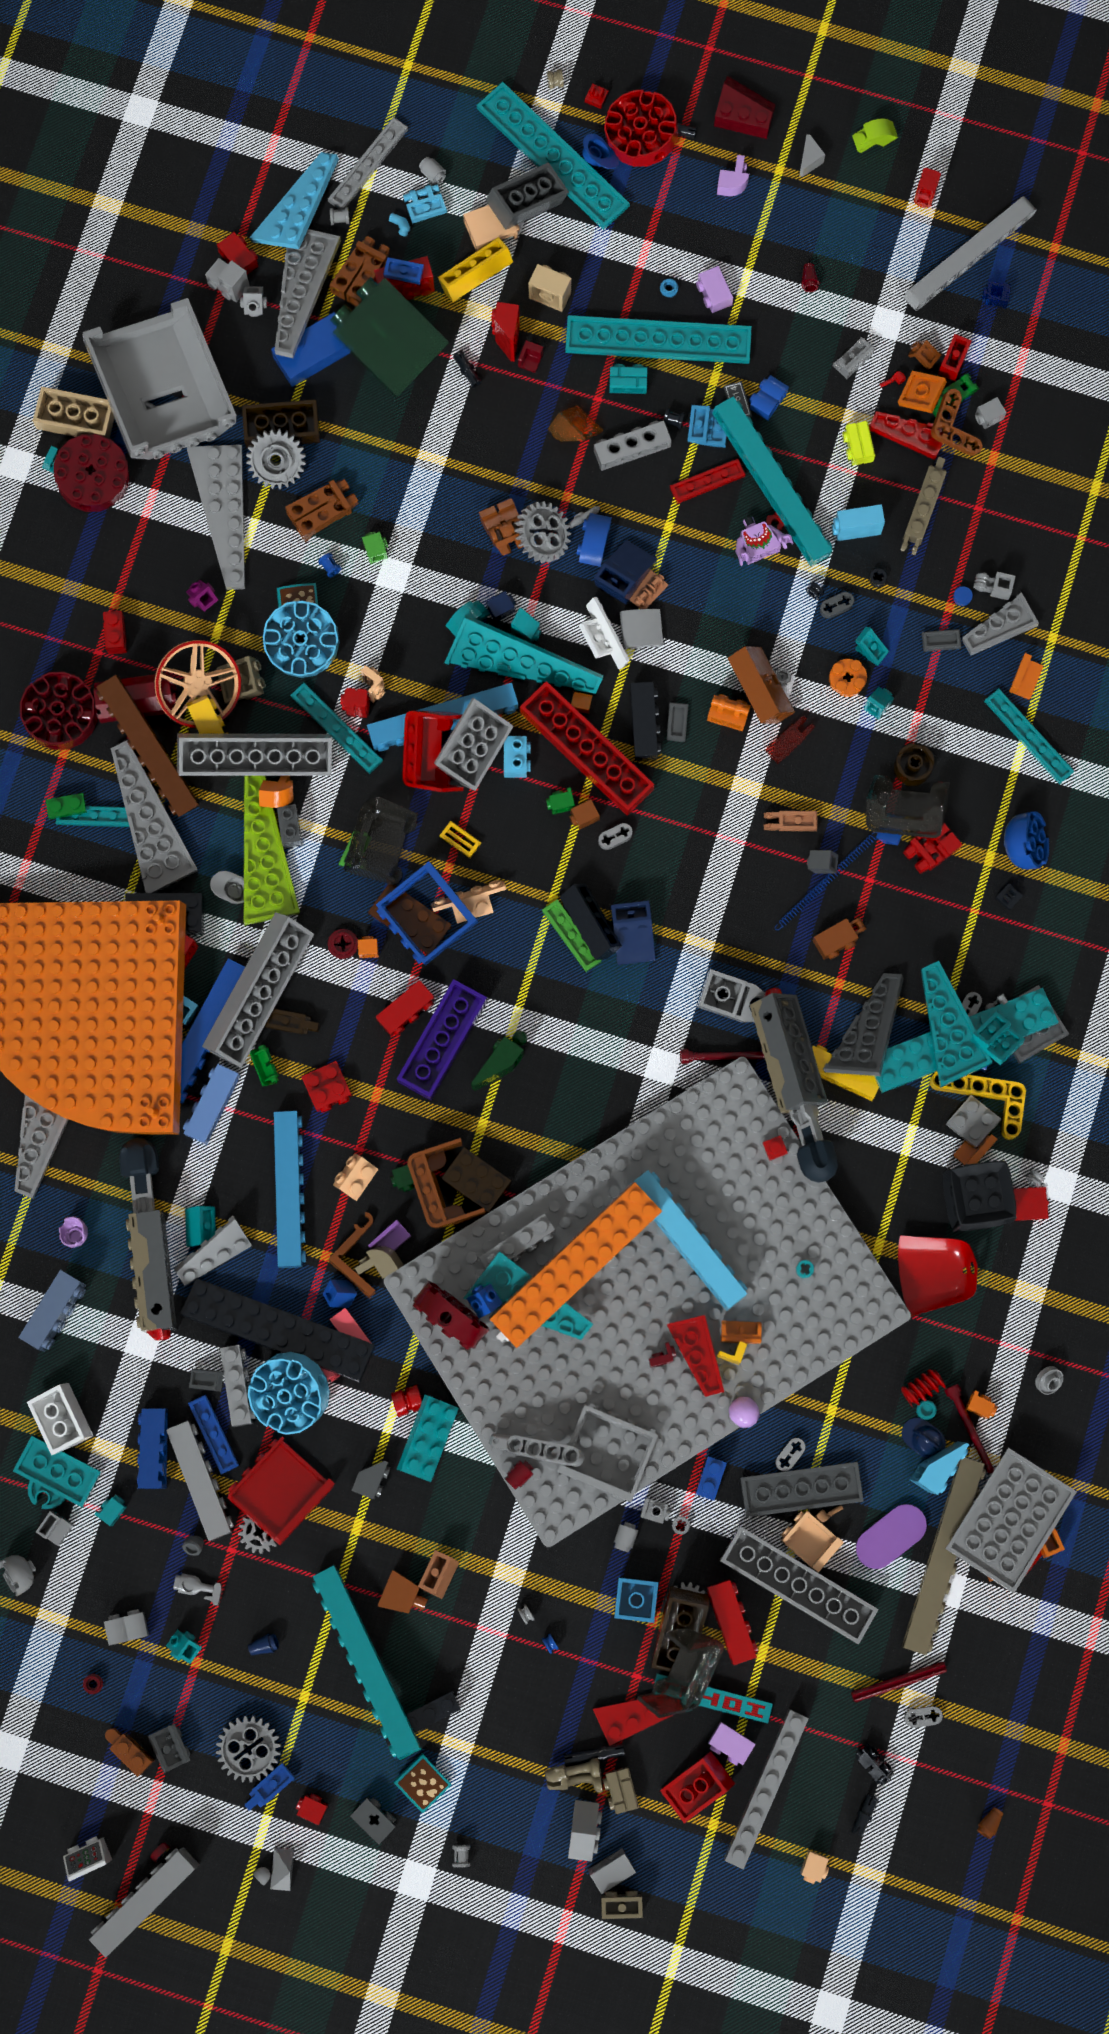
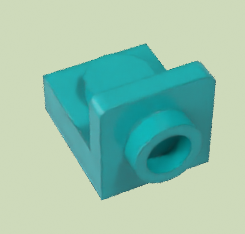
(48, 463)

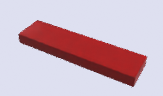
(707, 481)

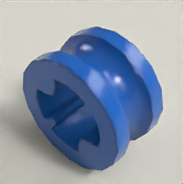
(550, 1643)

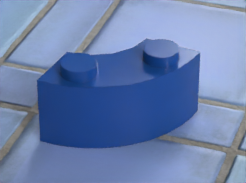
(594, 540)

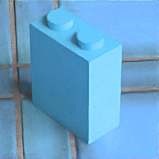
(858, 523)

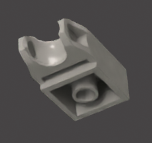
(737, 999)

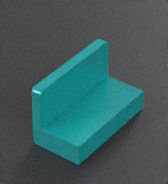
(199, 1224)

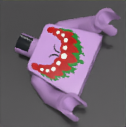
(759, 541)

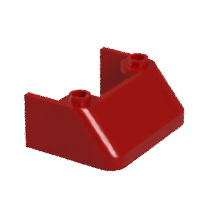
(422, 748)

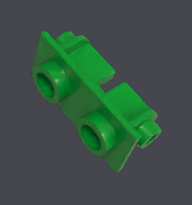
(266, 1071)

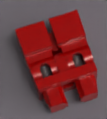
(938, 847)

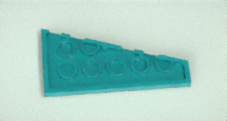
(951, 1028)

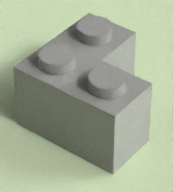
(228, 279)
(584, 1831)

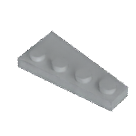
(1008, 622)

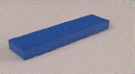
(213, 1434)

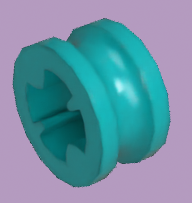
(810, 1270)

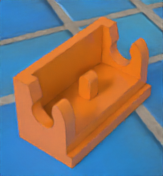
(741, 1331)

